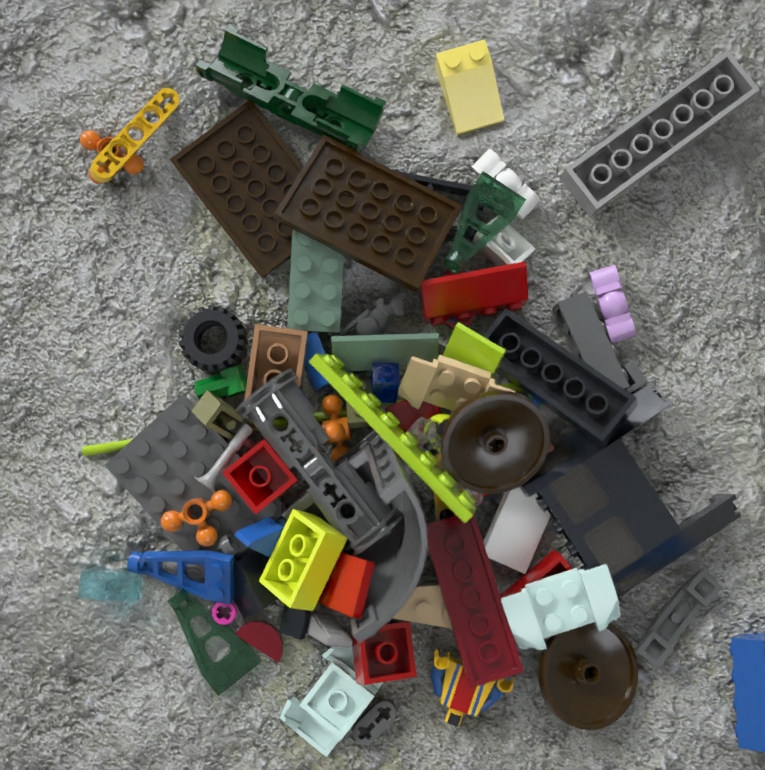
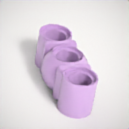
(612, 304)

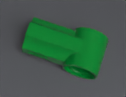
(228, 383)

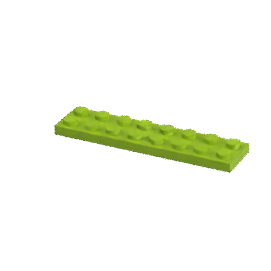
(387, 427)

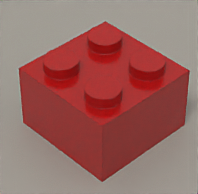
(385, 655)

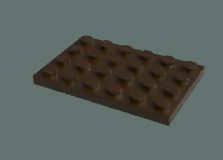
(241, 178)
(368, 213)

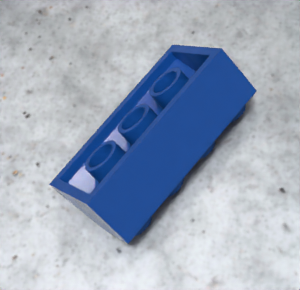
(749, 682)

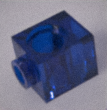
(385, 381)

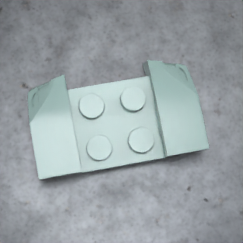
(561, 605)
(331, 703)

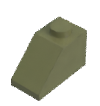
(219, 415)

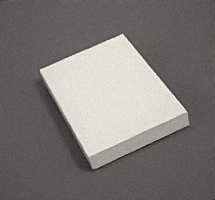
(516, 530)

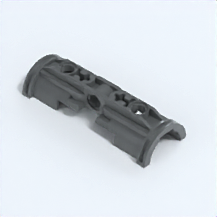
(284, 398)

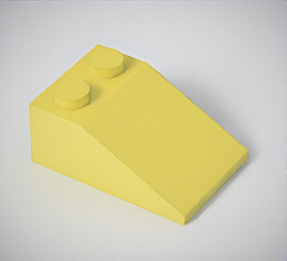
(469, 87)

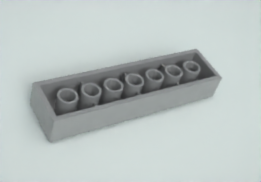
(658, 133)

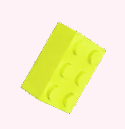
(302, 560)

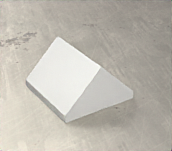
(506, 247)

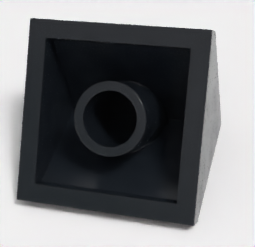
(248, 592)

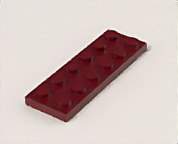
(472, 601)

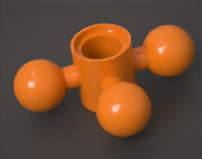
(91, 141)
(336, 427)
(206, 534)

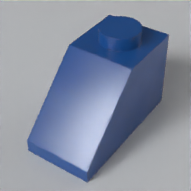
(262, 535)

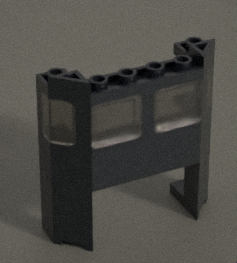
(611, 507)

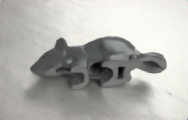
(377, 320)

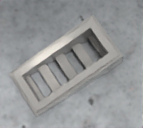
(328, 630)

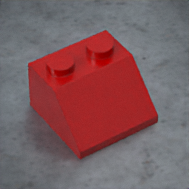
(260, 476)

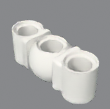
(495, 167)

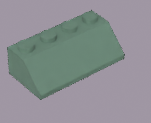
(363, 350)

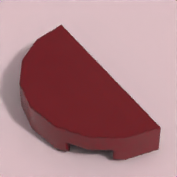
(262, 637)

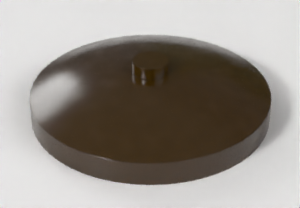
(495, 442)
(588, 676)

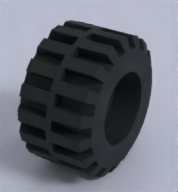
(195, 328)

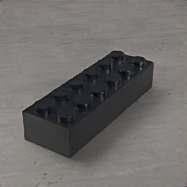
(560, 379)

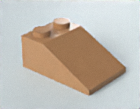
(273, 353)

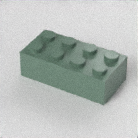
(314, 286)

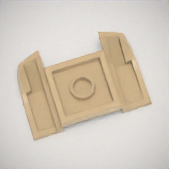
(444, 382)

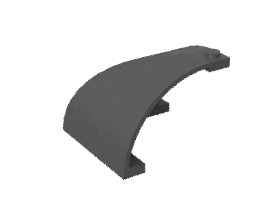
(397, 554)

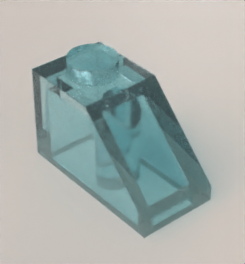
(109, 584)

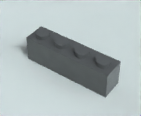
(588, 337)

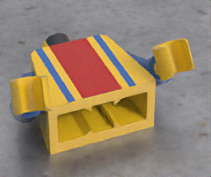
(454, 691)

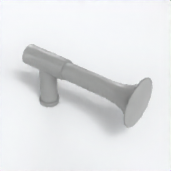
(241, 438)

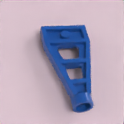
(218, 571)

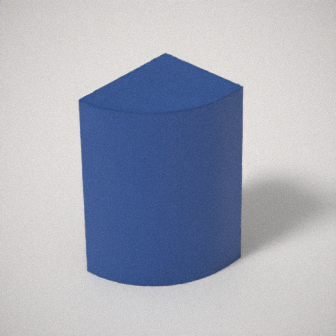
(314, 347)

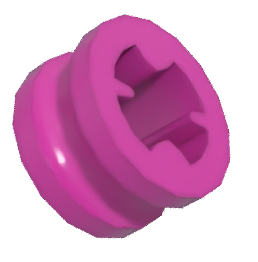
(224, 620)

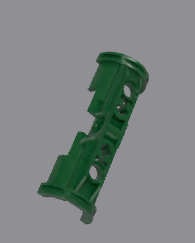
(312, 109)

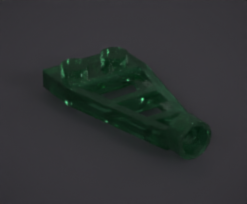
(495, 197)
(231, 667)

